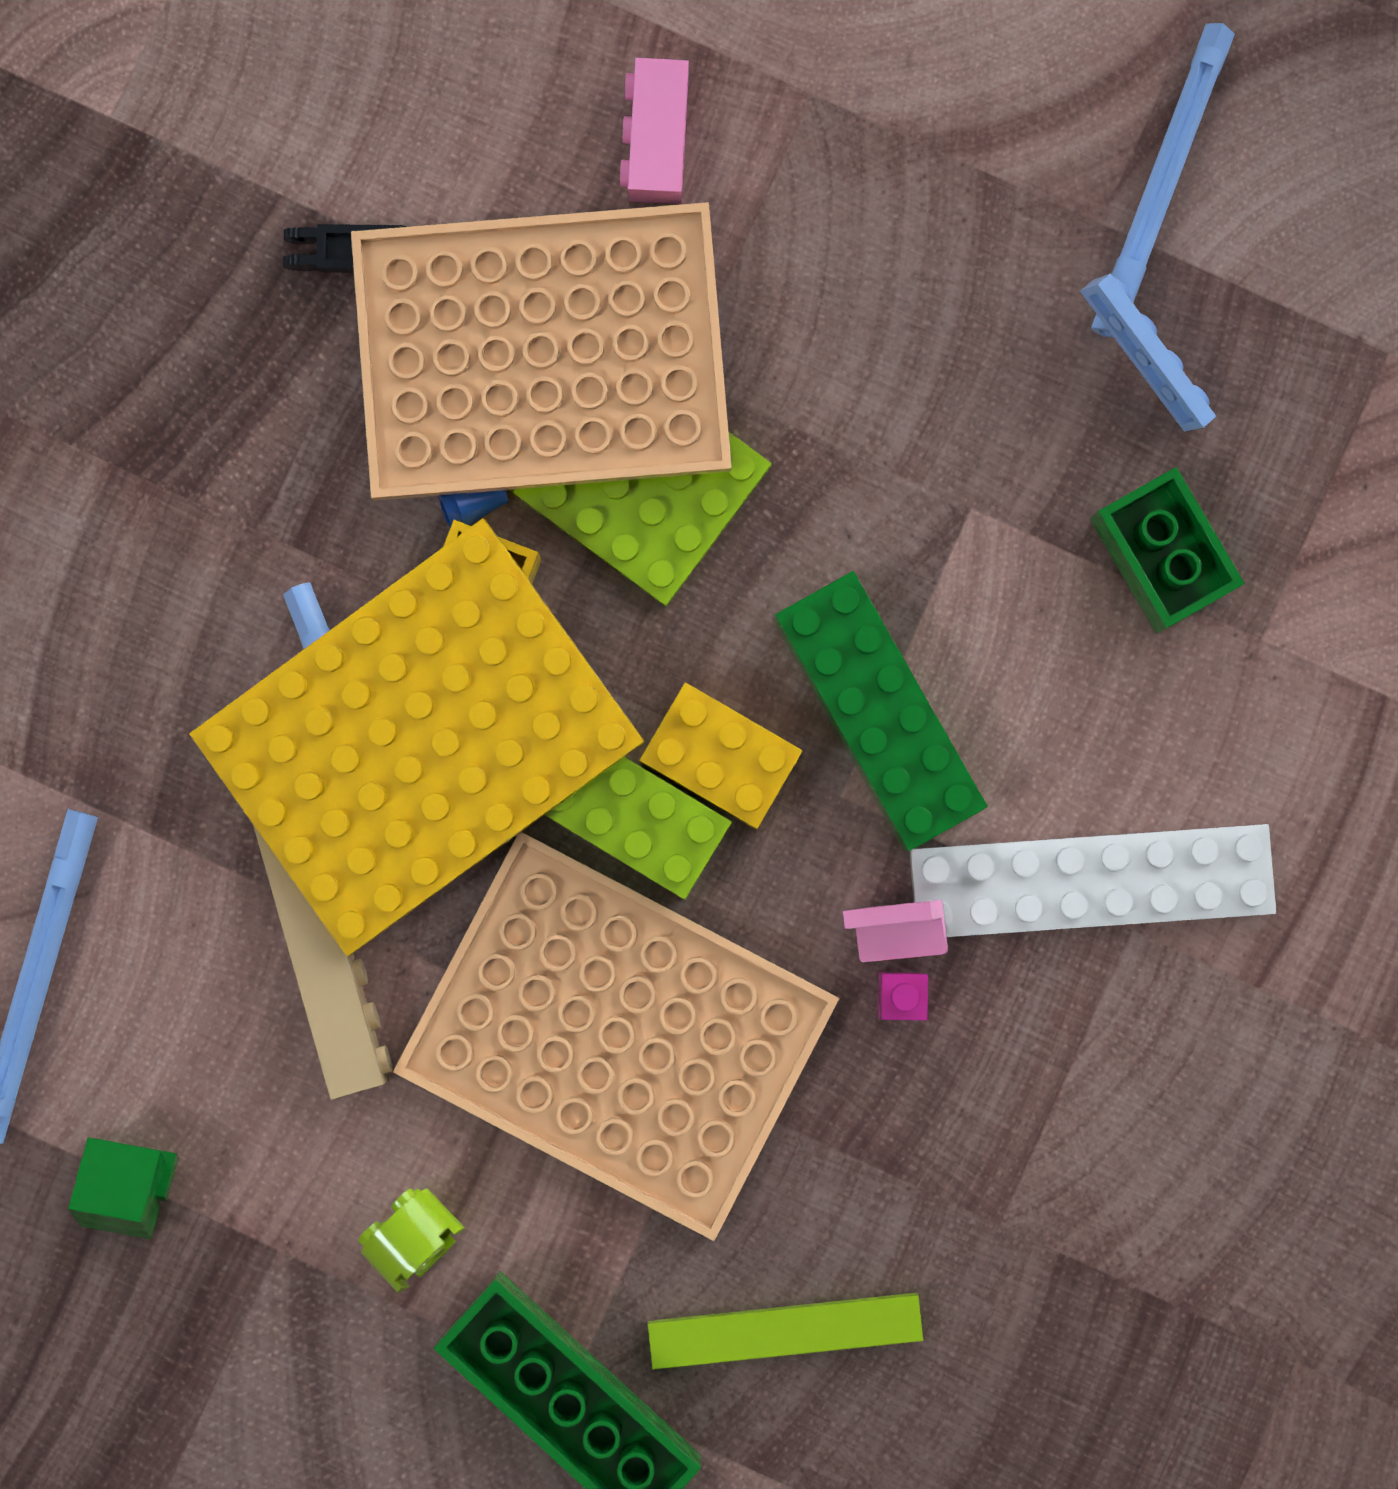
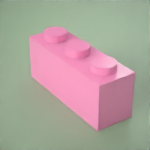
(655, 130)

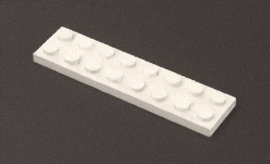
(1098, 880)

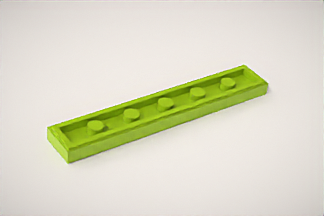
(785, 1330)

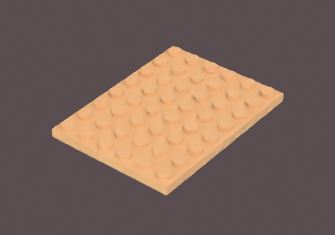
(540, 351)
(616, 1035)

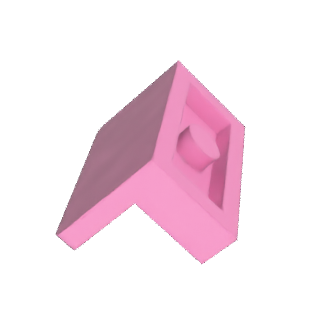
(898, 930)

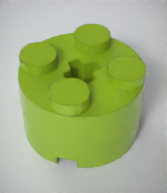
(410, 1238)

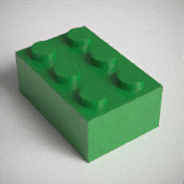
(1166, 550)

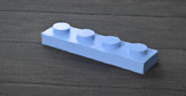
(1140, 342)

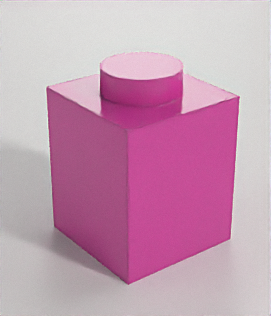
(902, 996)

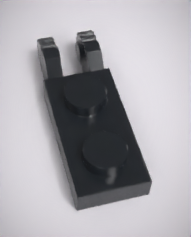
(333, 247)

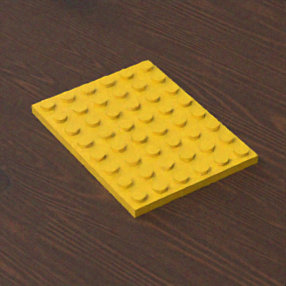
(416, 737)

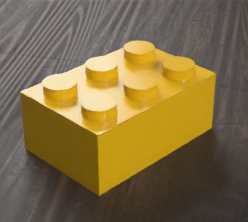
(720, 756)

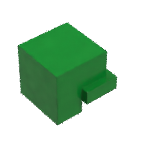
(121, 1187)

